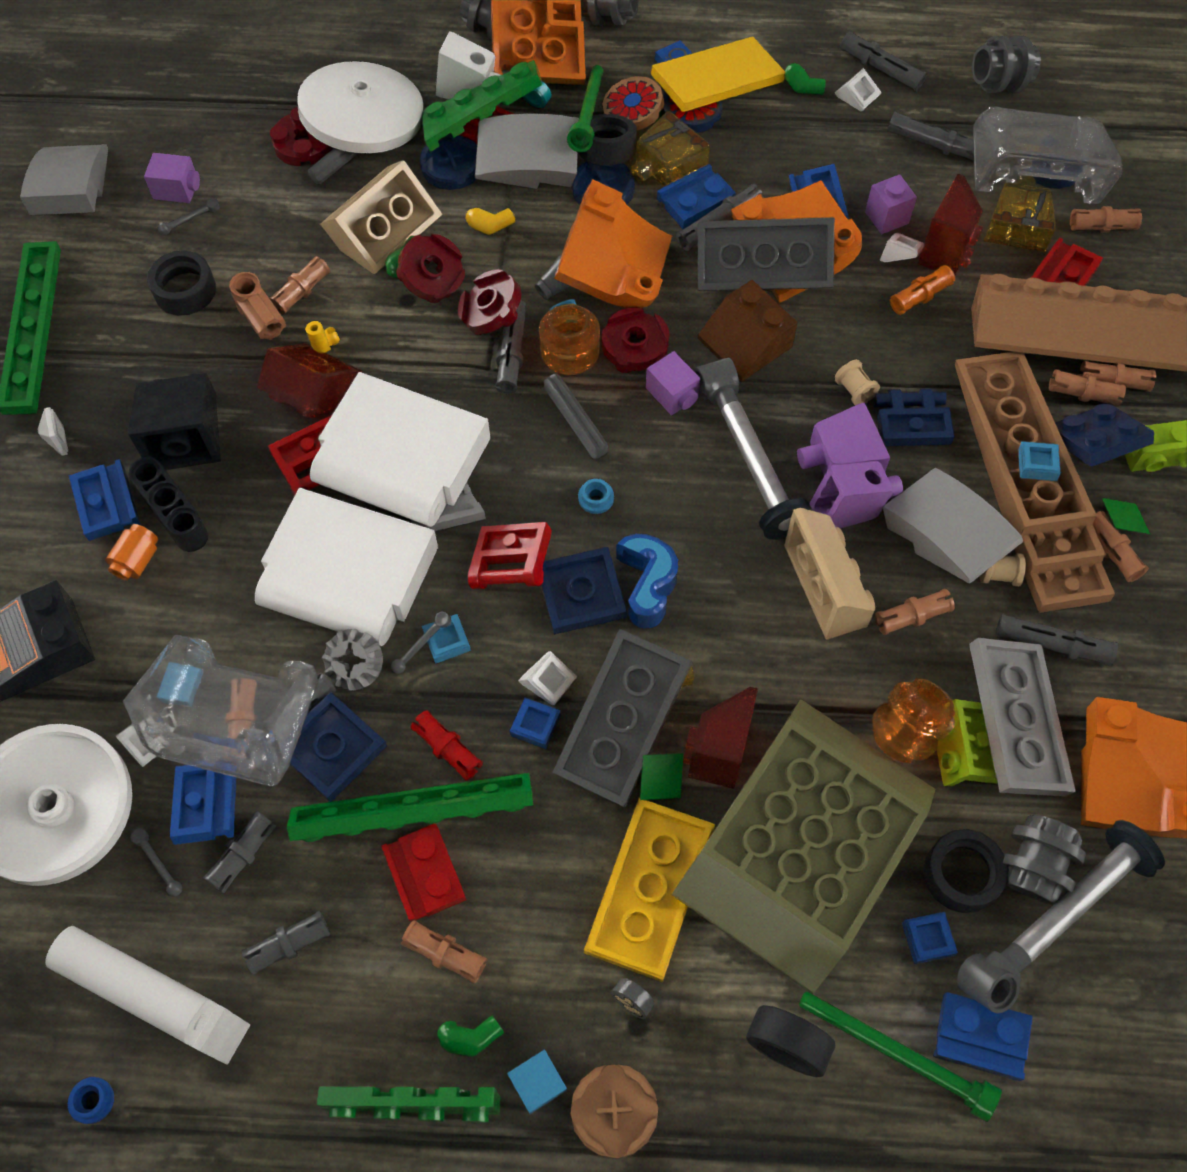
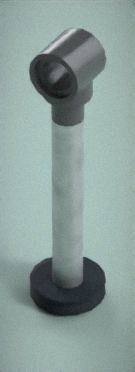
(721, 385)
(996, 977)

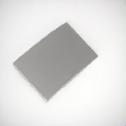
(526, 150)
(64, 179)
(951, 525)

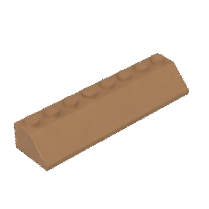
(1080, 322)

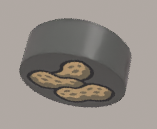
(633, 998)

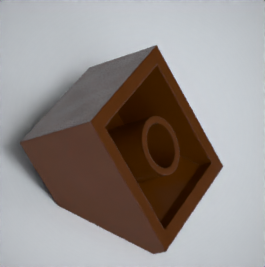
(749, 330)

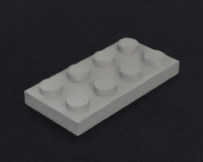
(1021, 718)

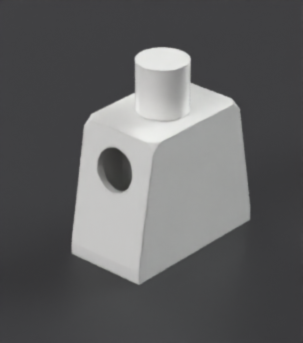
(462, 66)

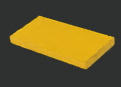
(717, 73)
(638, 913)

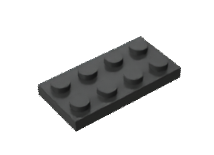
(768, 251)
(622, 717)

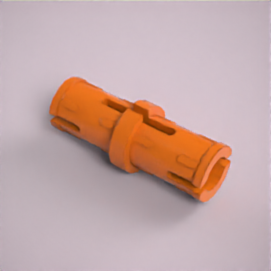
(922, 290)

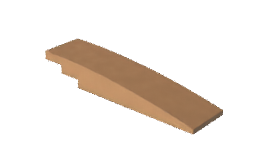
(1051, 516)

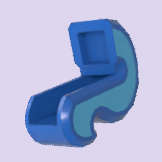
(657, 581)

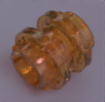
(569, 339)
(913, 720)

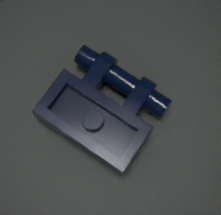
(914, 425)

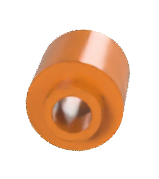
(132, 552)

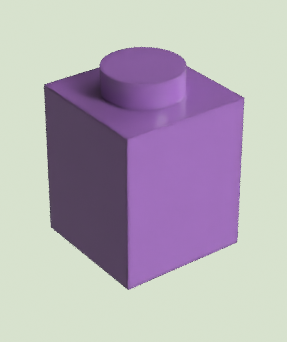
(171, 177)
(890, 204)
(673, 383)

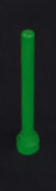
(581, 133)
(980, 1097)

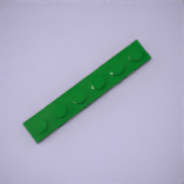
(29, 328)
(410, 806)

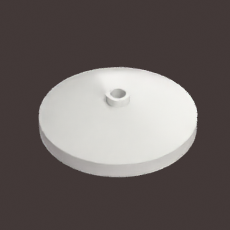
(360, 107)
(59, 803)

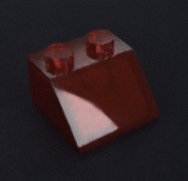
(953, 229)
(305, 378)
(720, 740)

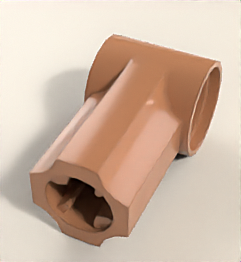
(256, 305)

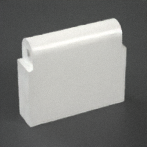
(399, 449)
(344, 566)
(146, 993)

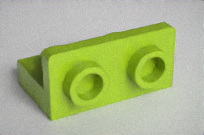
(1167, 451)
(966, 750)

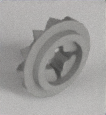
(363, 646)

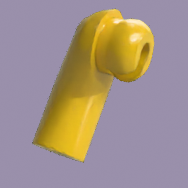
(488, 222)
(320, 338)

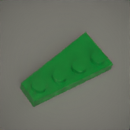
(478, 103)
(345, 1101)

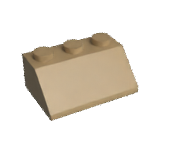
(382, 217)
(828, 573)

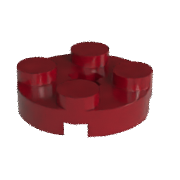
(289, 148)
(420, 281)
(490, 302)
(629, 355)

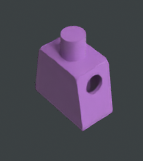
(843, 440)
(855, 492)

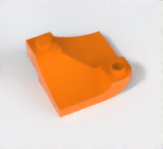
(540, 32)
(807, 202)
(613, 251)
(1134, 769)

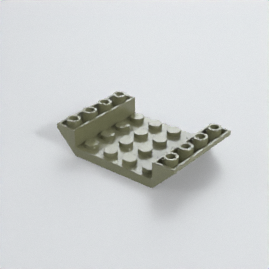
(807, 847)

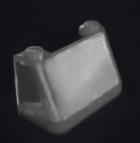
(1045, 147)
(221, 714)

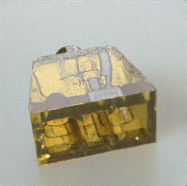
(669, 151)
(1023, 216)

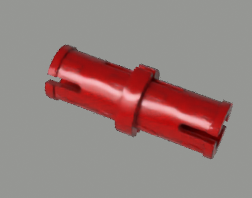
(446, 745)

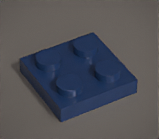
(1103, 434)
(582, 591)
(334, 747)

